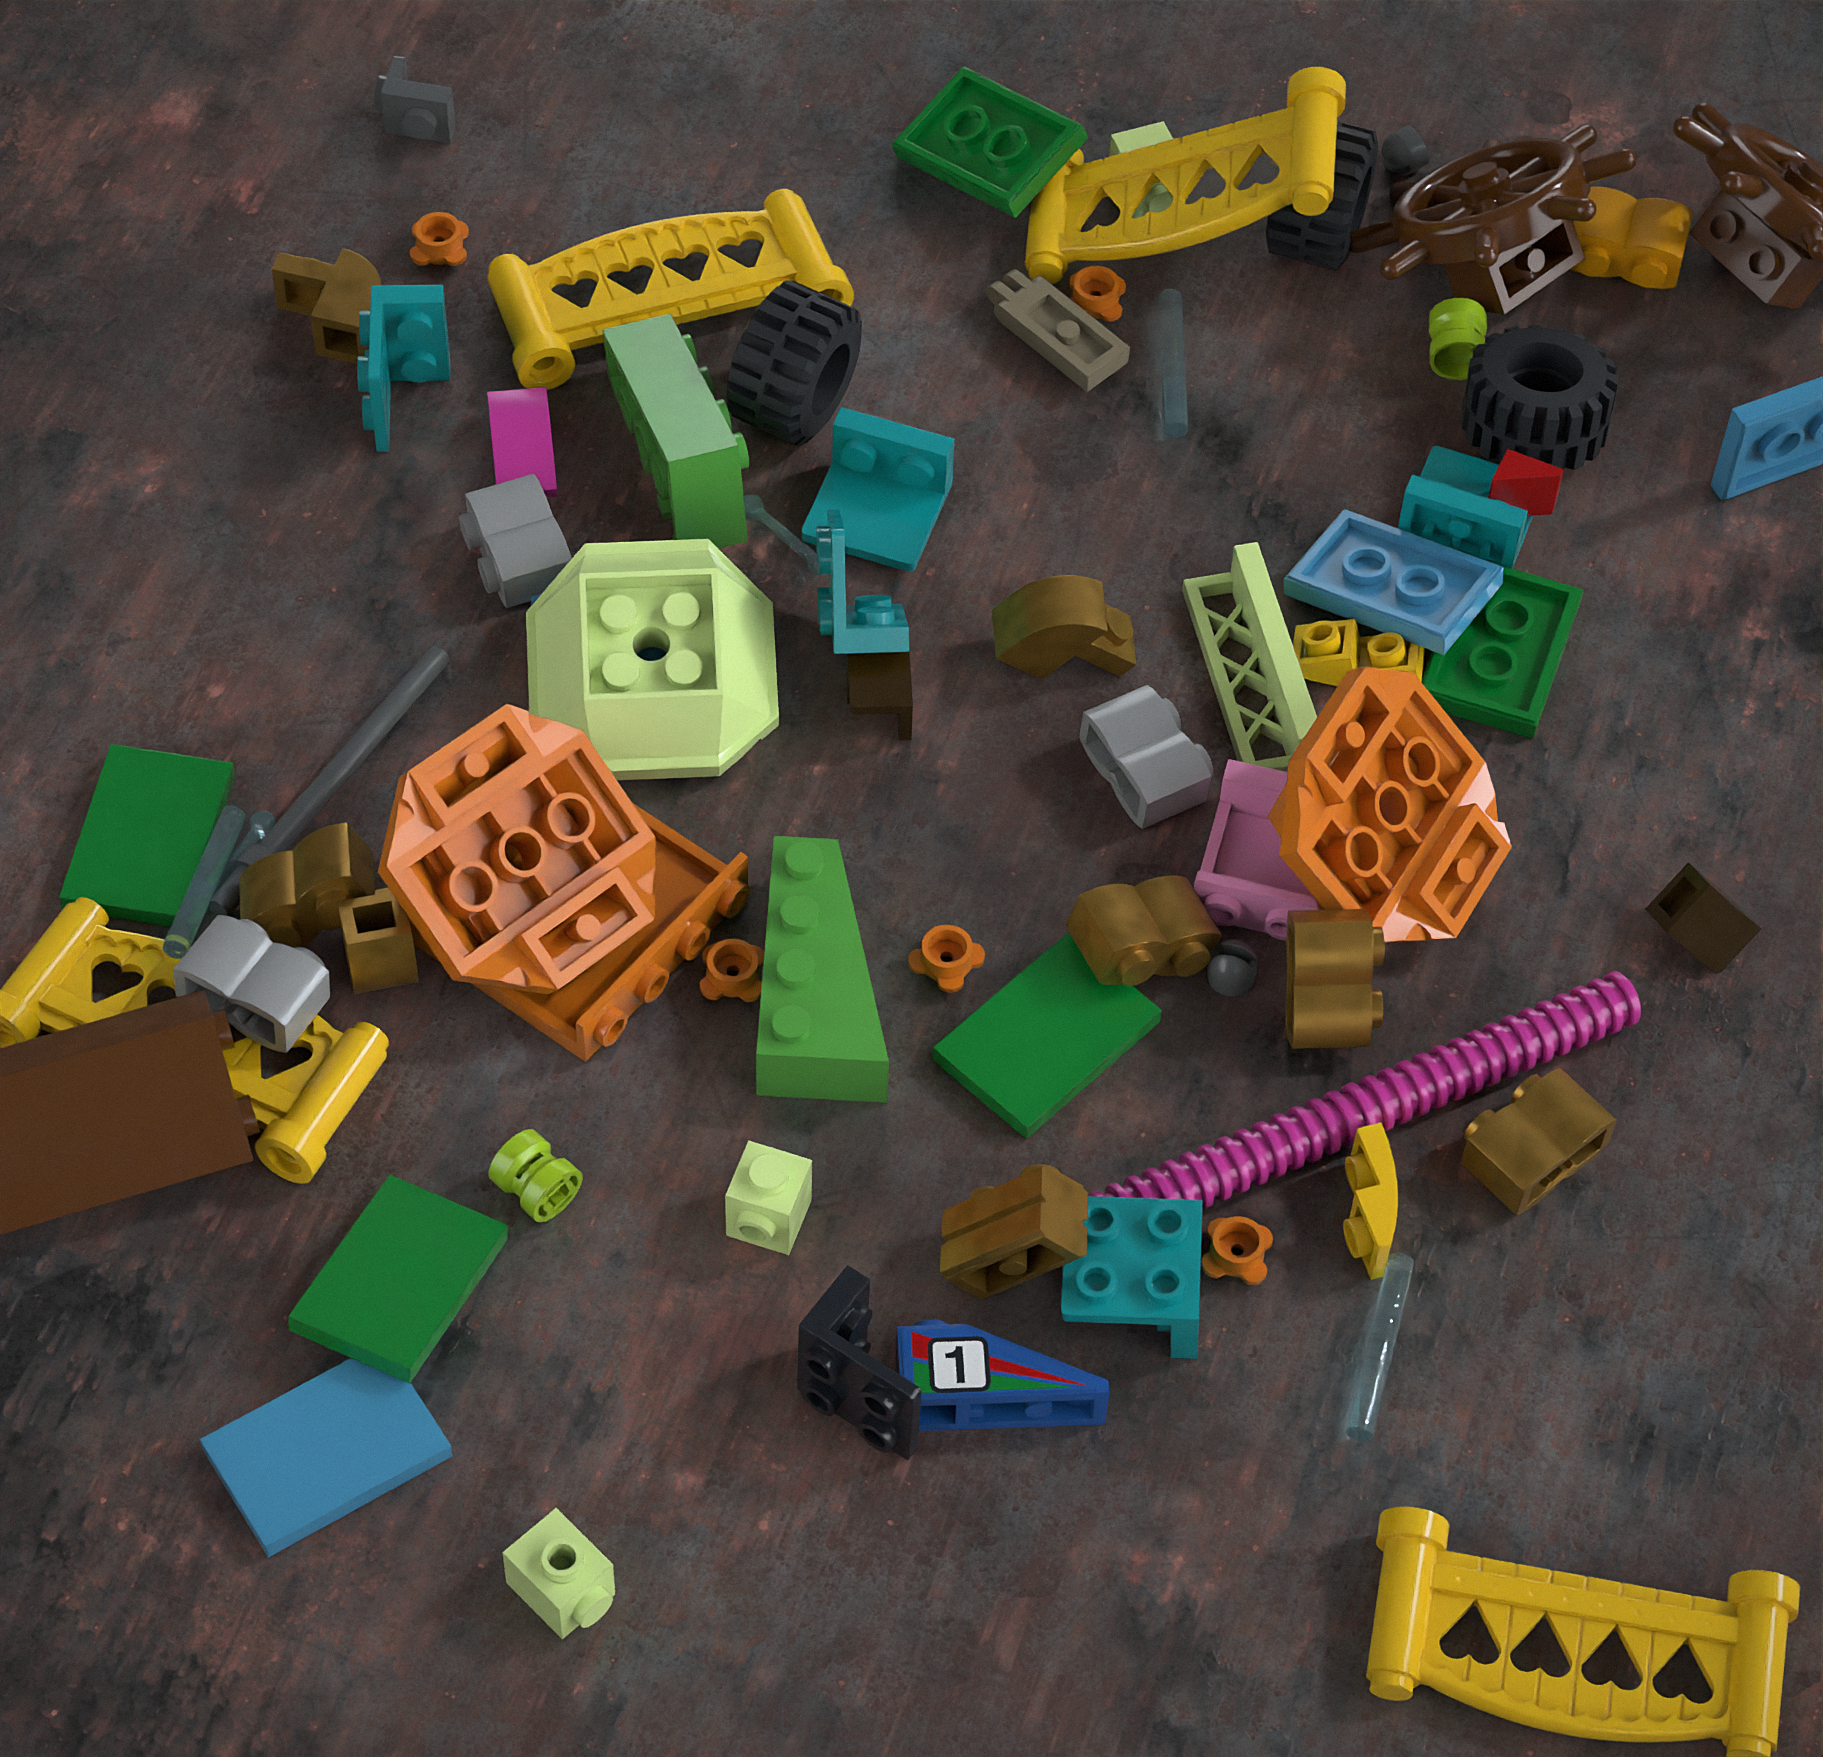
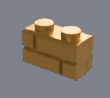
(1014, 1231)

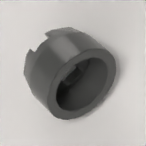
(1404, 151)
(1232, 968)

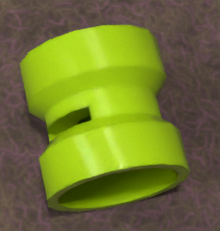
(1455, 331)
(535, 1175)

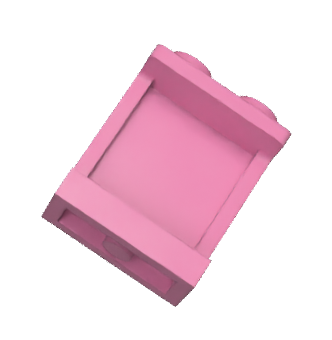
(1241, 872)

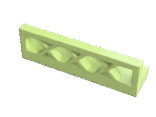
(1272, 655)

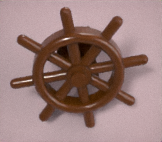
(1768, 211)
(1497, 216)

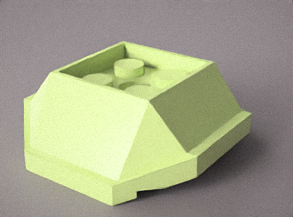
(669, 715)

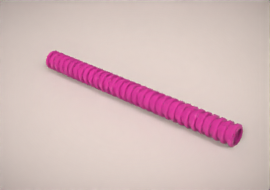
(1391, 1095)

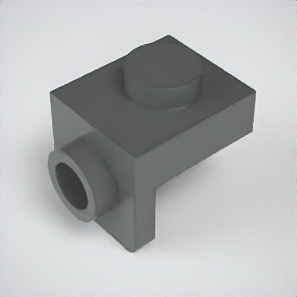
(414, 107)

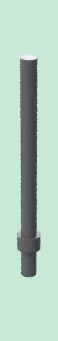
(334, 774)

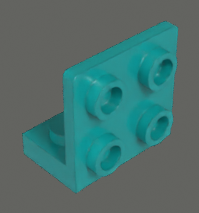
(405, 343)
(887, 488)
(1454, 509)
(871, 623)
(1139, 1268)

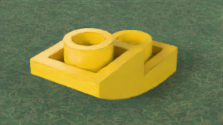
(1334, 647)
(1375, 1199)

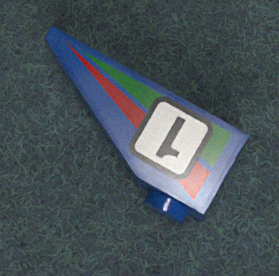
(993, 1383)

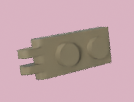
(1057, 328)

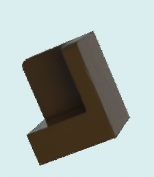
(881, 686)
(1703, 919)

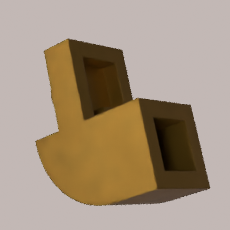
(328, 295)
(1062, 619)
(377, 942)

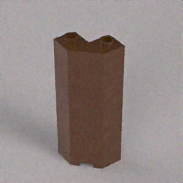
(117, 1110)

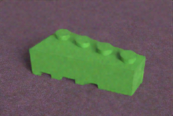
(679, 429)
(816, 993)

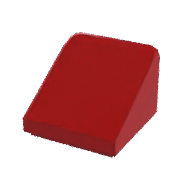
(1526, 483)

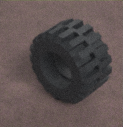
(1325, 237)
(794, 362)
(1539, 396)

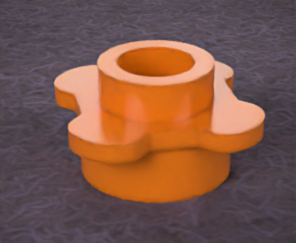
(439, 240)
(1098, 292)
(947, 942)
(732, 956)
(1242, 1234)

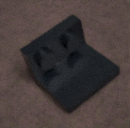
(847, 1381)

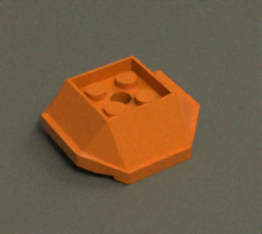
(1391, 809)
(578, 840)

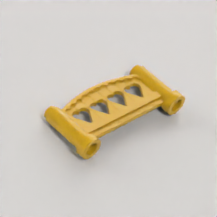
(1294, 138)
(549, 326)
(294, 1107)
(1733, 1642)

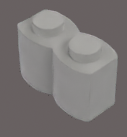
(516, 538)
(1146, 756)
(260, 984)

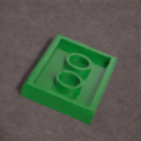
(989, 141)
(1507, 654)
(146, 832)
(1044, 1037)
(398, 1278)

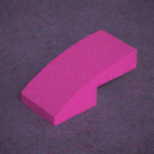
(522, 436)

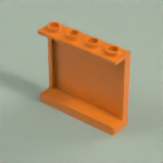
(690, 900)

